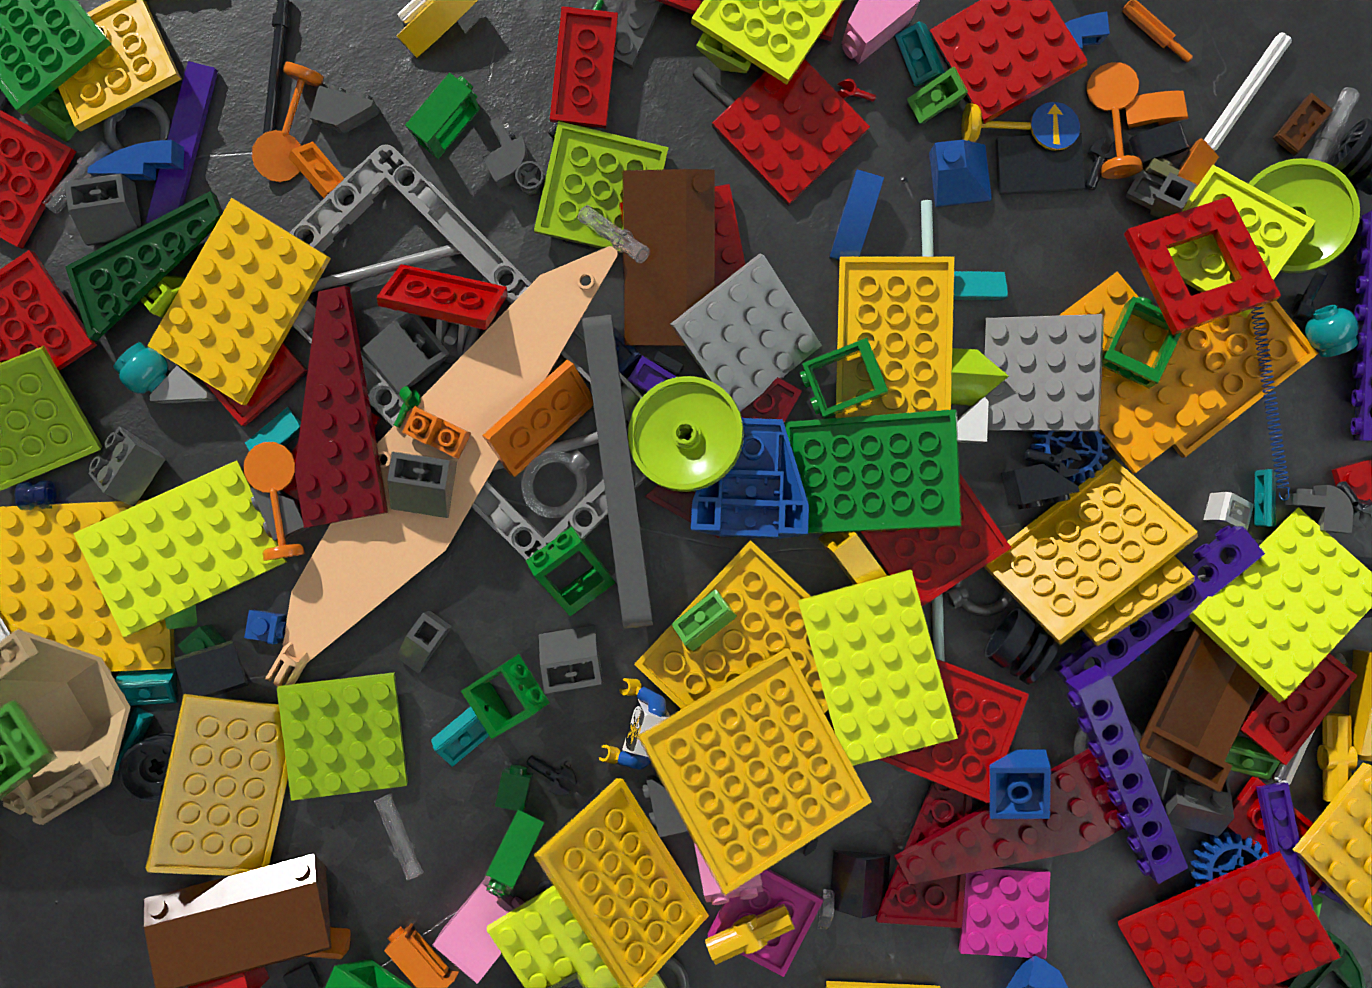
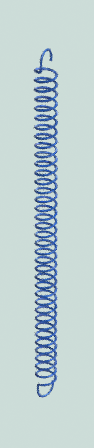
(1271, 392)

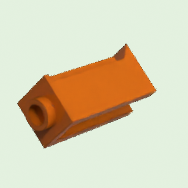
(418, 959)

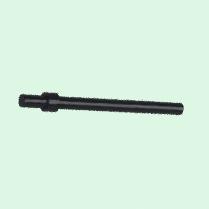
(281, 23)

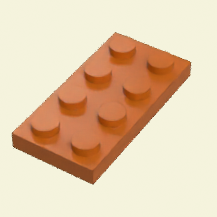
(539, 418)

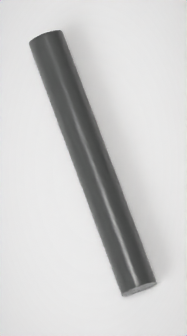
(713, 87)

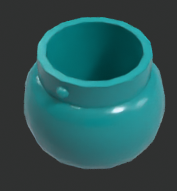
(1332, 331)
(141, 368)

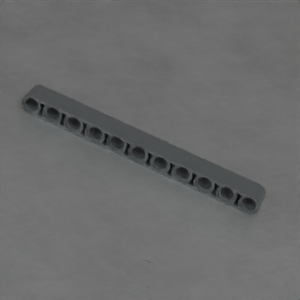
(617, 471)

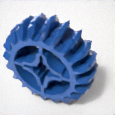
(1092, 452)
(1231, 847)

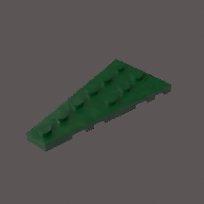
(125, 270)

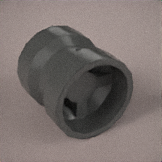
(527, 173)

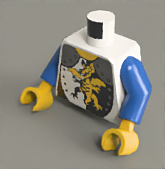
(648, 712)

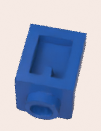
(265, 626)

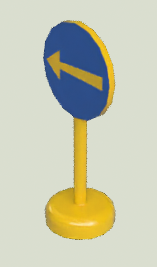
(1051, 125)

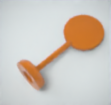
(1113, 89)
(273, 147)
(271, 469)

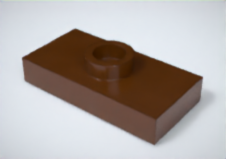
(1302, 124)

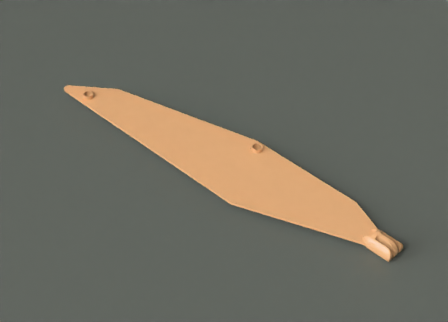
(376, 555)

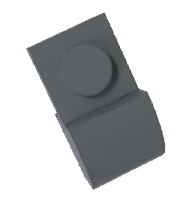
(505, 160)
(1161, 196)
(1329, 506)

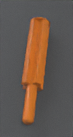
(1154, 28)

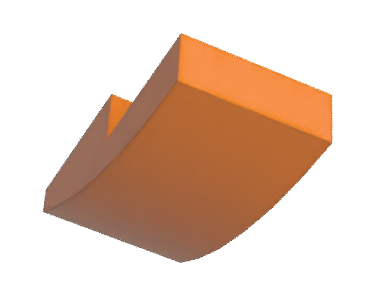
(1157, 107)
(436, 432)

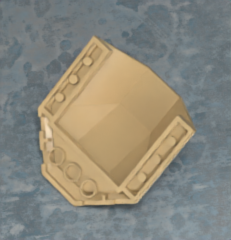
(77, 713)

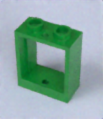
(444, 115)
(871, 366)
(1128, 366)
(582, 589)
(497, 717)
(512, 854)
(363, 975)

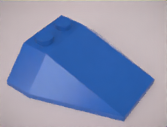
(760, 492)

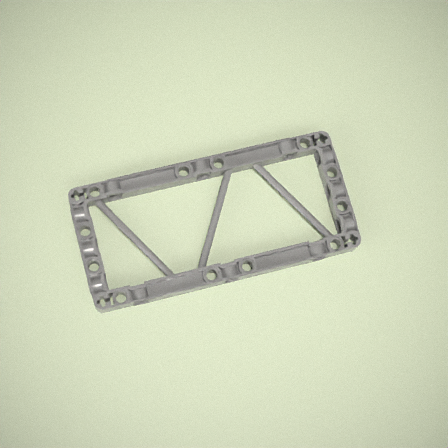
(465, 239)

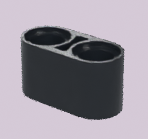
(1159, 142)

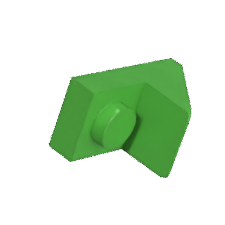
(938, 95)

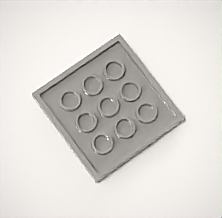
(747, 332)
(1051, 372)

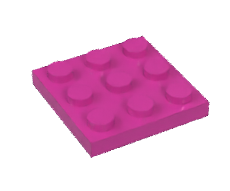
(776, 891)
(1006, 912)

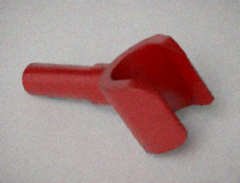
(851, 89)

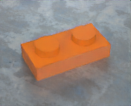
(316, 168)

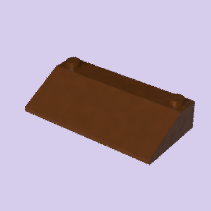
(676, 220)
(1200, 713)
(238, 923)

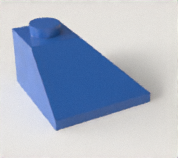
(959, 173)
(1020, 786)
(1037, 974)

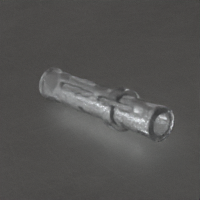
(1328, 137)
(57, 199)
(621, 239)
(402, 846)

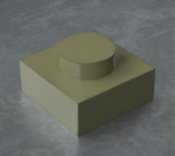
(1160, 168)

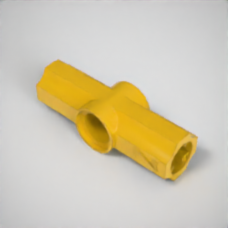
(1337, 754)
(749, 934)

